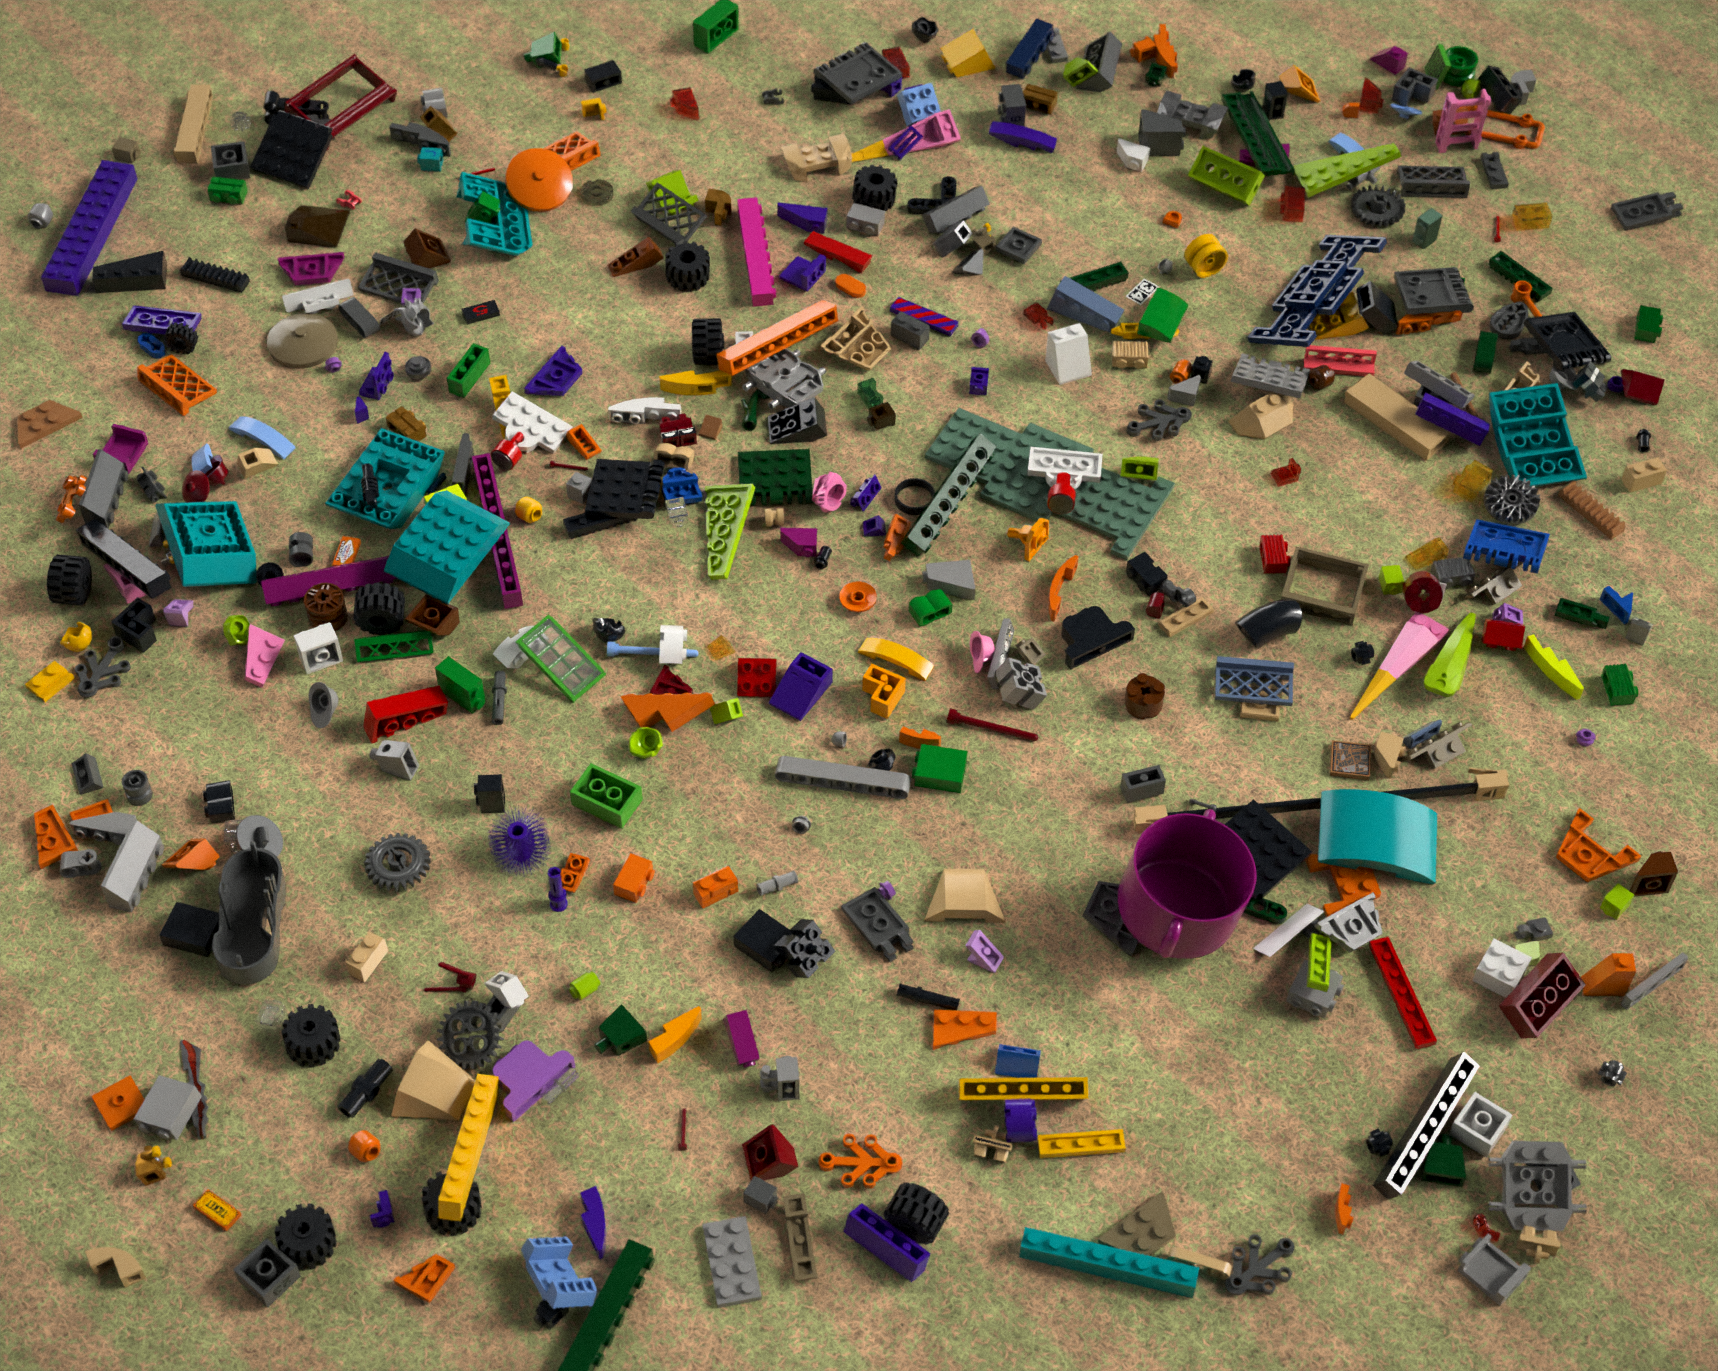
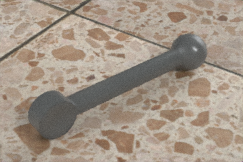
(1194, 801)

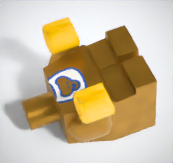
(150, 1167)

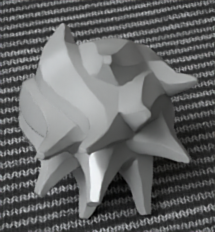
(414, 317)

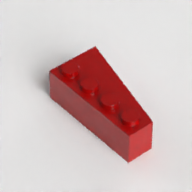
(403, 711)

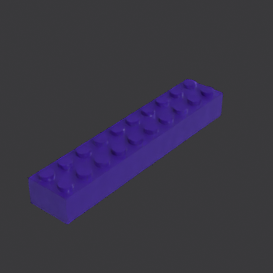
(89, 228)

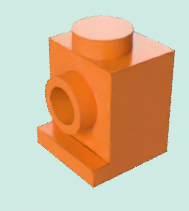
(1143, 50)

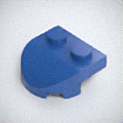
(679, 484)

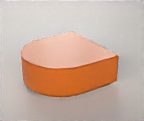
(1351, 110)
(1172, 219)

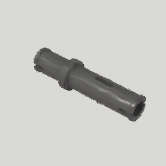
(499, 691)

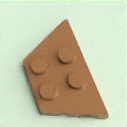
(43, 421)

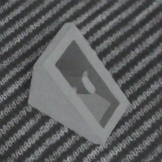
(1185, 391)
(1639, 631)

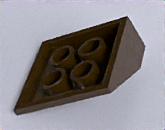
(316, 225)

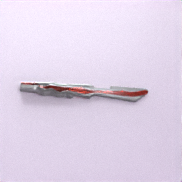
(191, 1061)

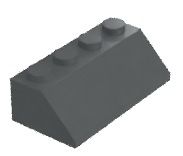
(1104, 56)
(103, 489)

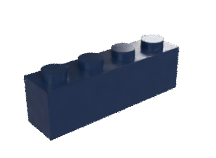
(1030, 48)

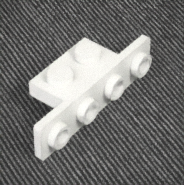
(318, 297)

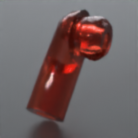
(1482, 1228)

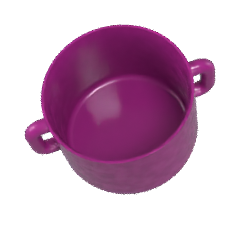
(1186, 885)

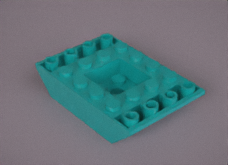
(397, 463)
(205, 557)

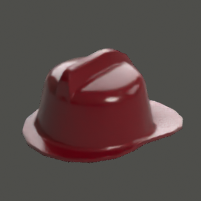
(218, 471)

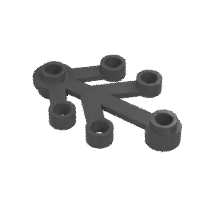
(1180, 414)
(101, 670)
(1258, 1268)

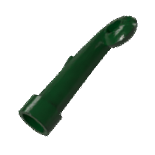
(749, 420)

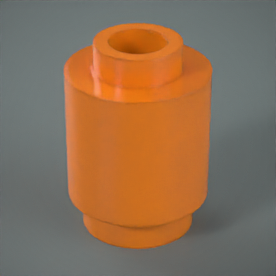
(1181, 371)

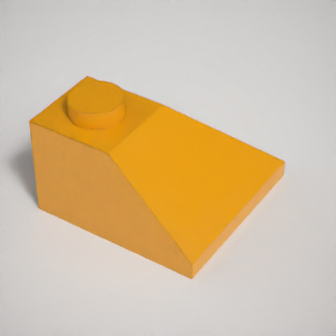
(1299, 84)

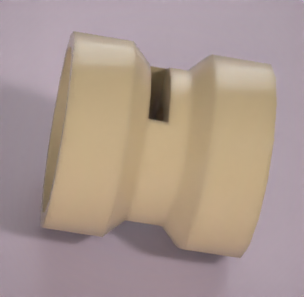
(774, 517)

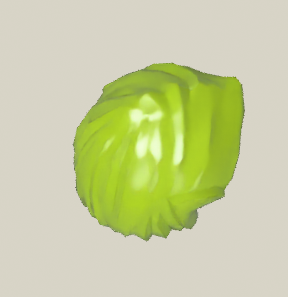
(236, 630)
(645, 742)

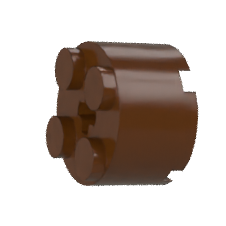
(1144, 696)

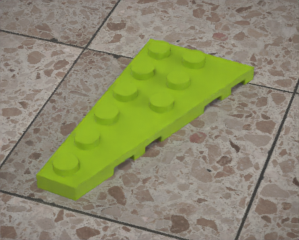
(1332, 171)
(724, 524)

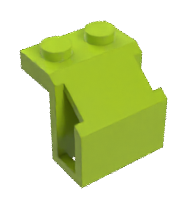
(675, 183)

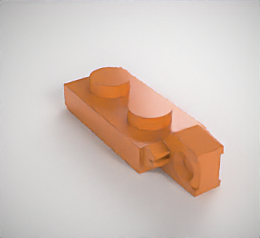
(897, 530)

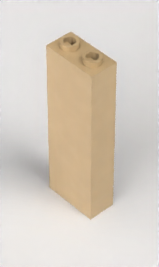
(1396, 416)

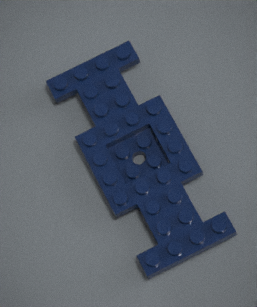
(1306, 291)

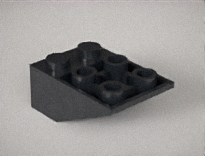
(798, 423)

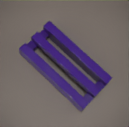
(896, 152)

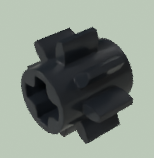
(1362, 652)
(1379, 1142)

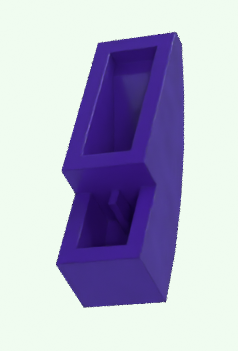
(594, 1219)

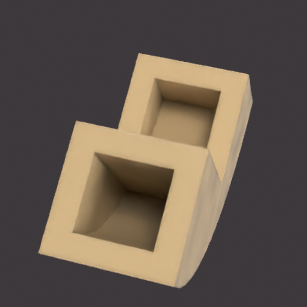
(108, 1257)

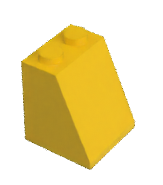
(966, 55)

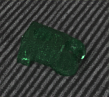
(869, 394)

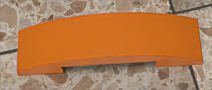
(1066, 571)

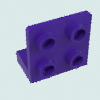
(803, 272)
(378, 379)

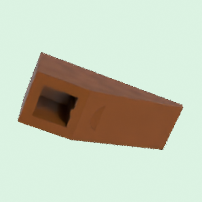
(637, 258)

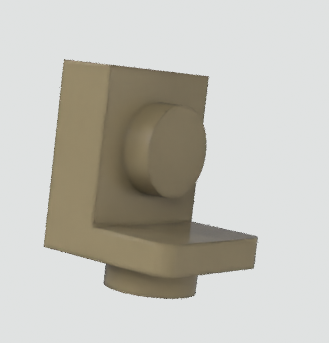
(1029, 650)

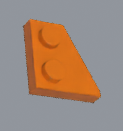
(426, 1278)

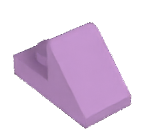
(177, 612)
(983, 952)

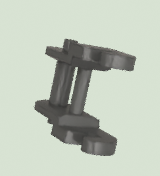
(772, 100)

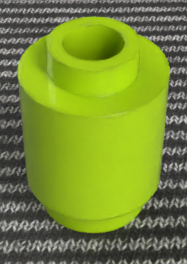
(584, 985)

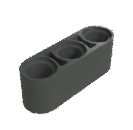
(359, 317)

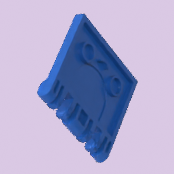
(1506, 544)

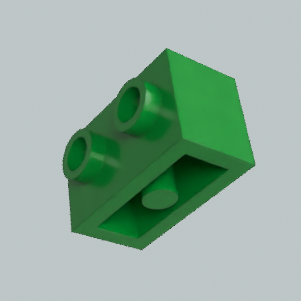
(484, 208)

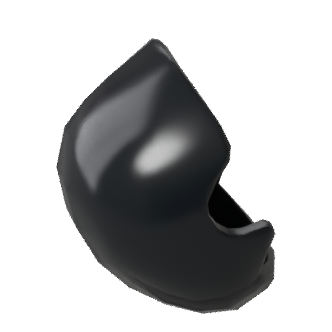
(1244, 81)

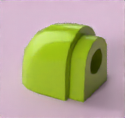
(1470, 88)

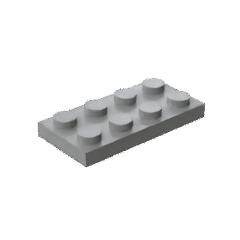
(731, 1262)

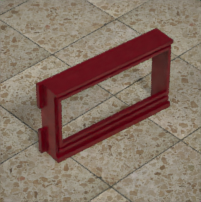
(358, 109)

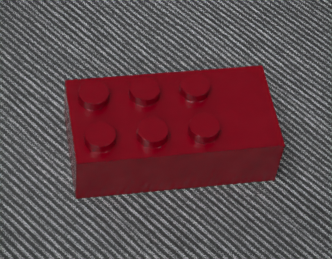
(1542, 995)

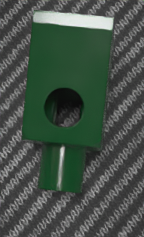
(620, 1032)
(1444, 1163)

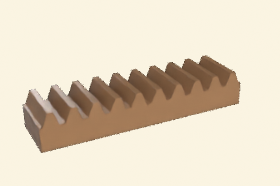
(1592, 510)

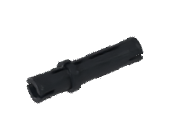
(928, 997)

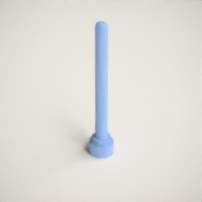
(614, 649)

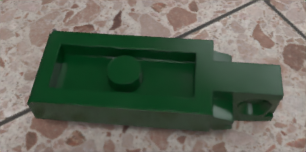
(1581, 614)

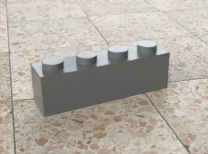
(955, 210)

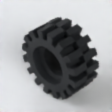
(186, 343)

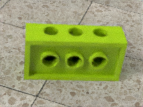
(1222, 165)

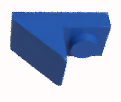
(1618, 606)

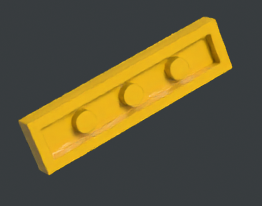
(1081, 1143)

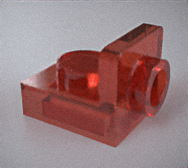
(1287, 474)

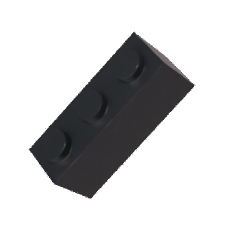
(1499, 89)

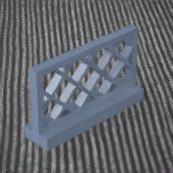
(1254, 669)

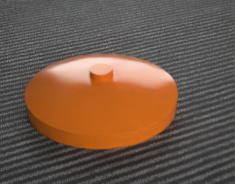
(539, 179)

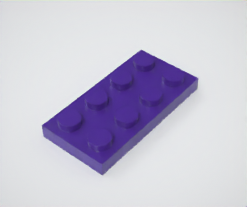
(157, 319)

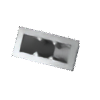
(952, 577)

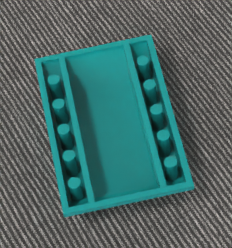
(444, 545)

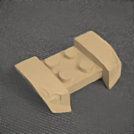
(817, 157)

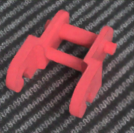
(344, 203)

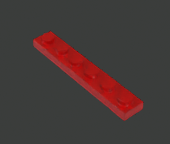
(1402, 993)

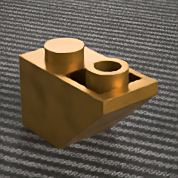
(436, 121)

